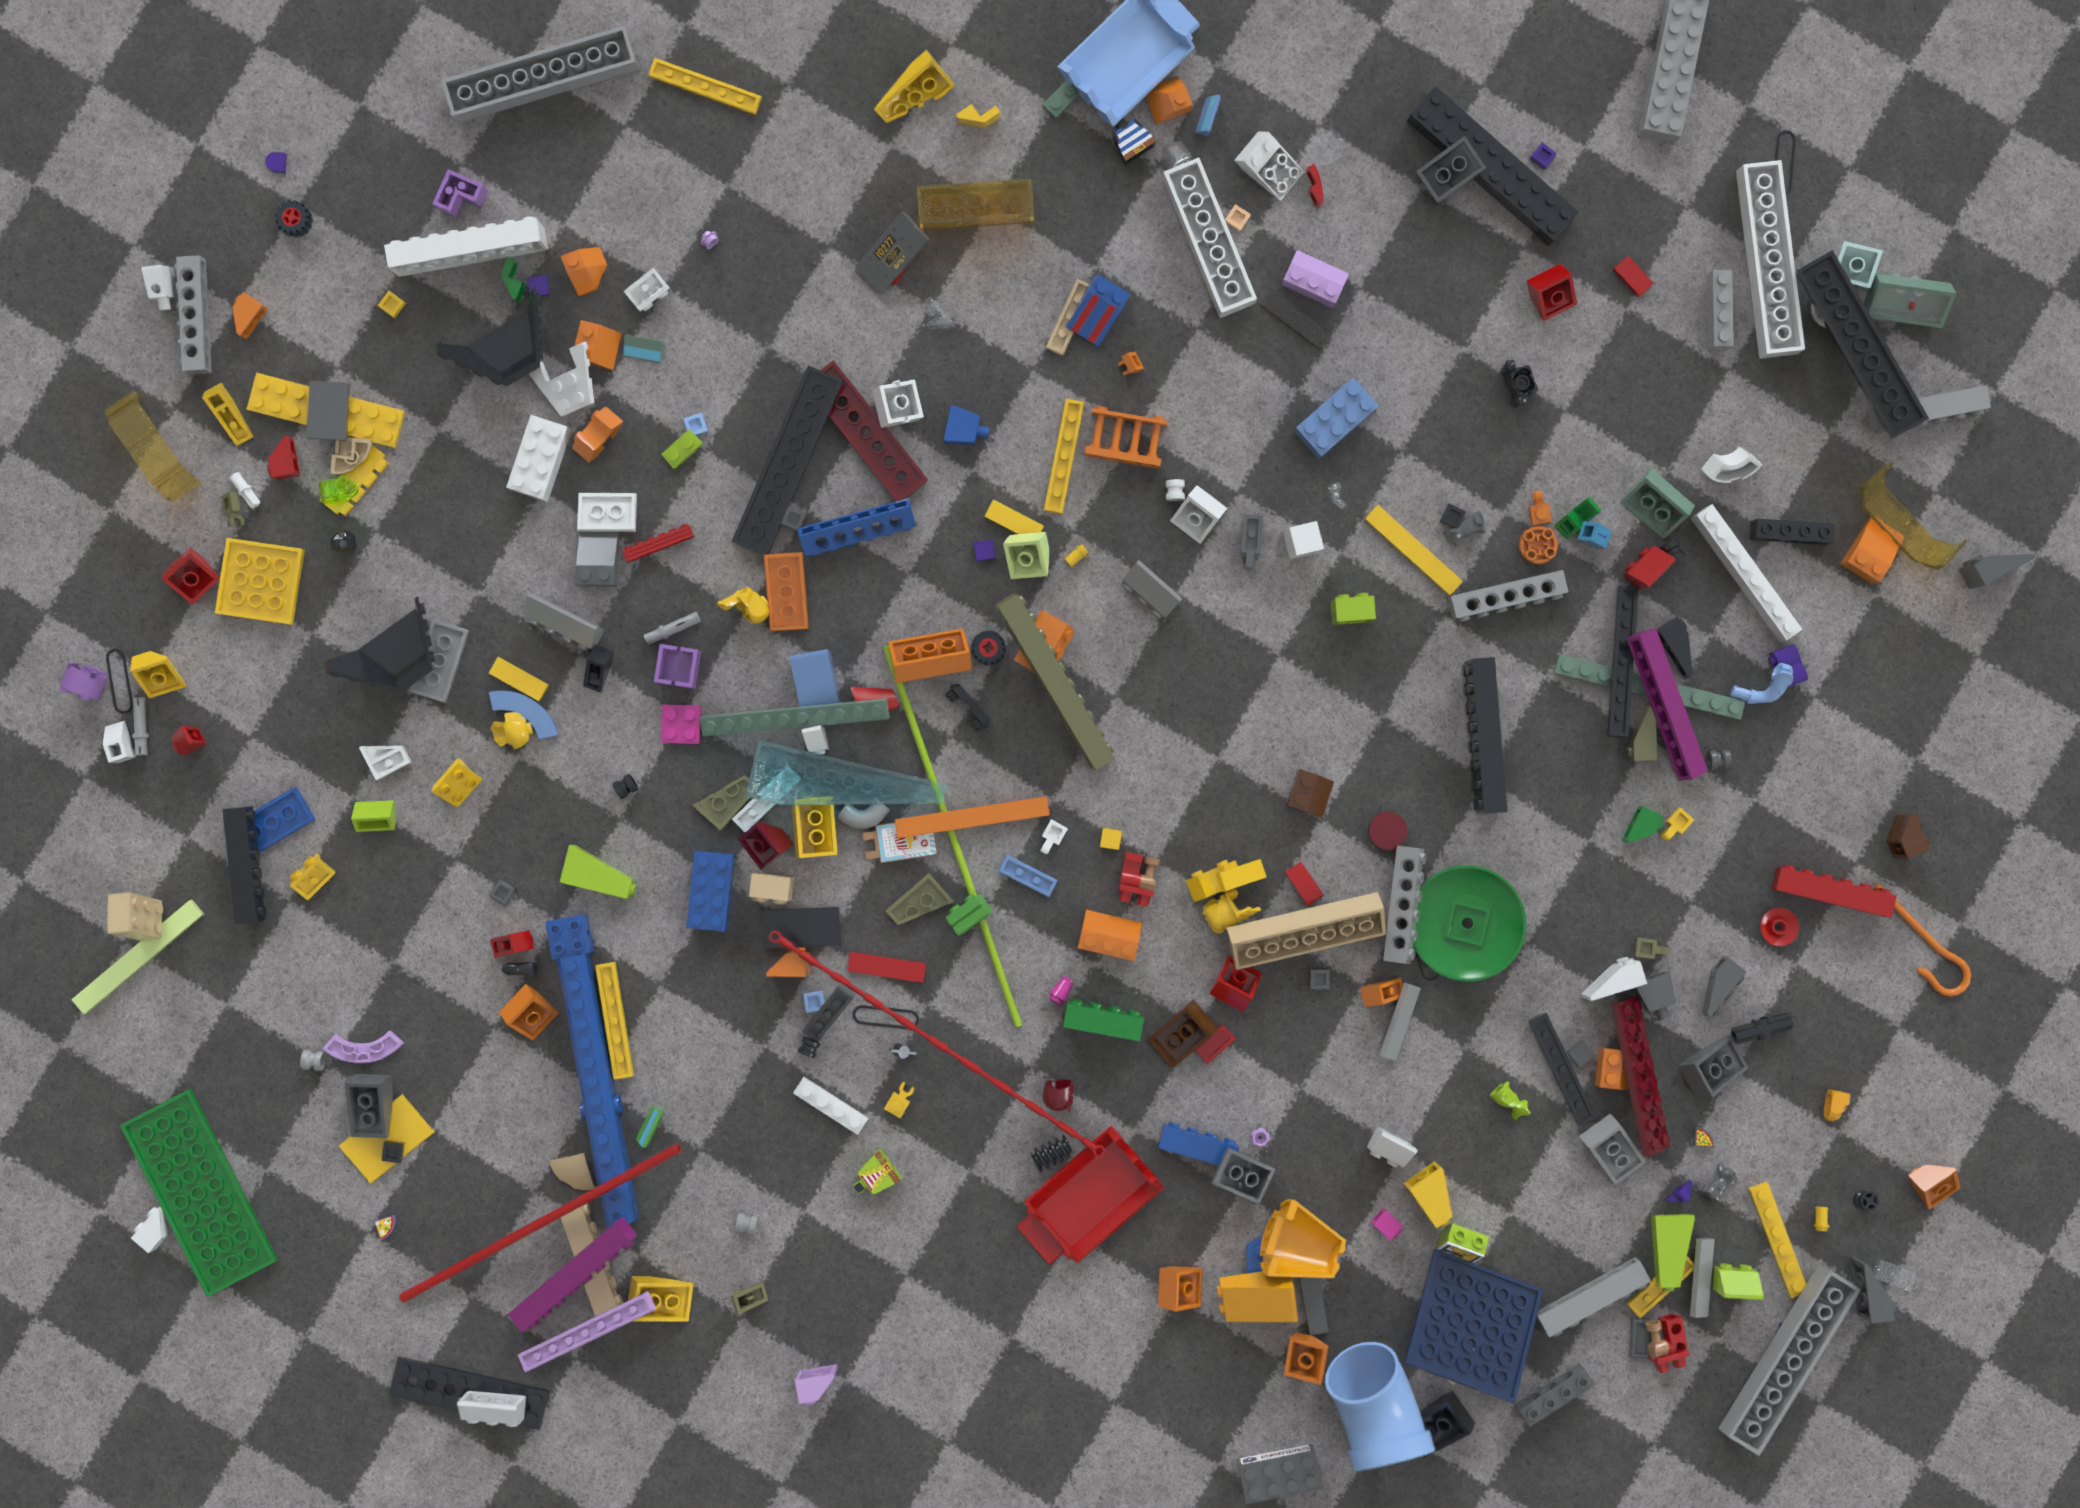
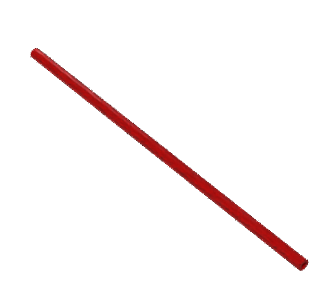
(540, 1223)

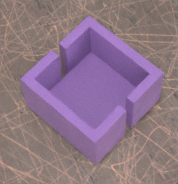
(677, 667)

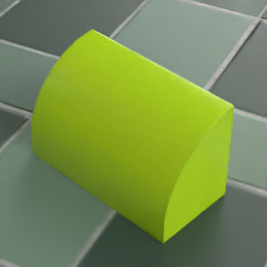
(374, 816)

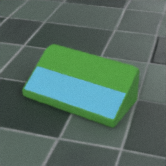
(649, 1126)

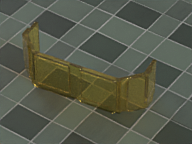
(149, 448)
(1902, 525)

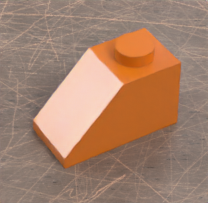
(247, 314)
(1381, 992)

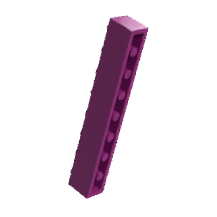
(1667, 704)
(574, 1273)

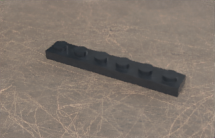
(1562, 1069)

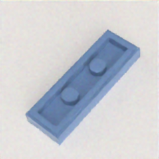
(1028, 875)

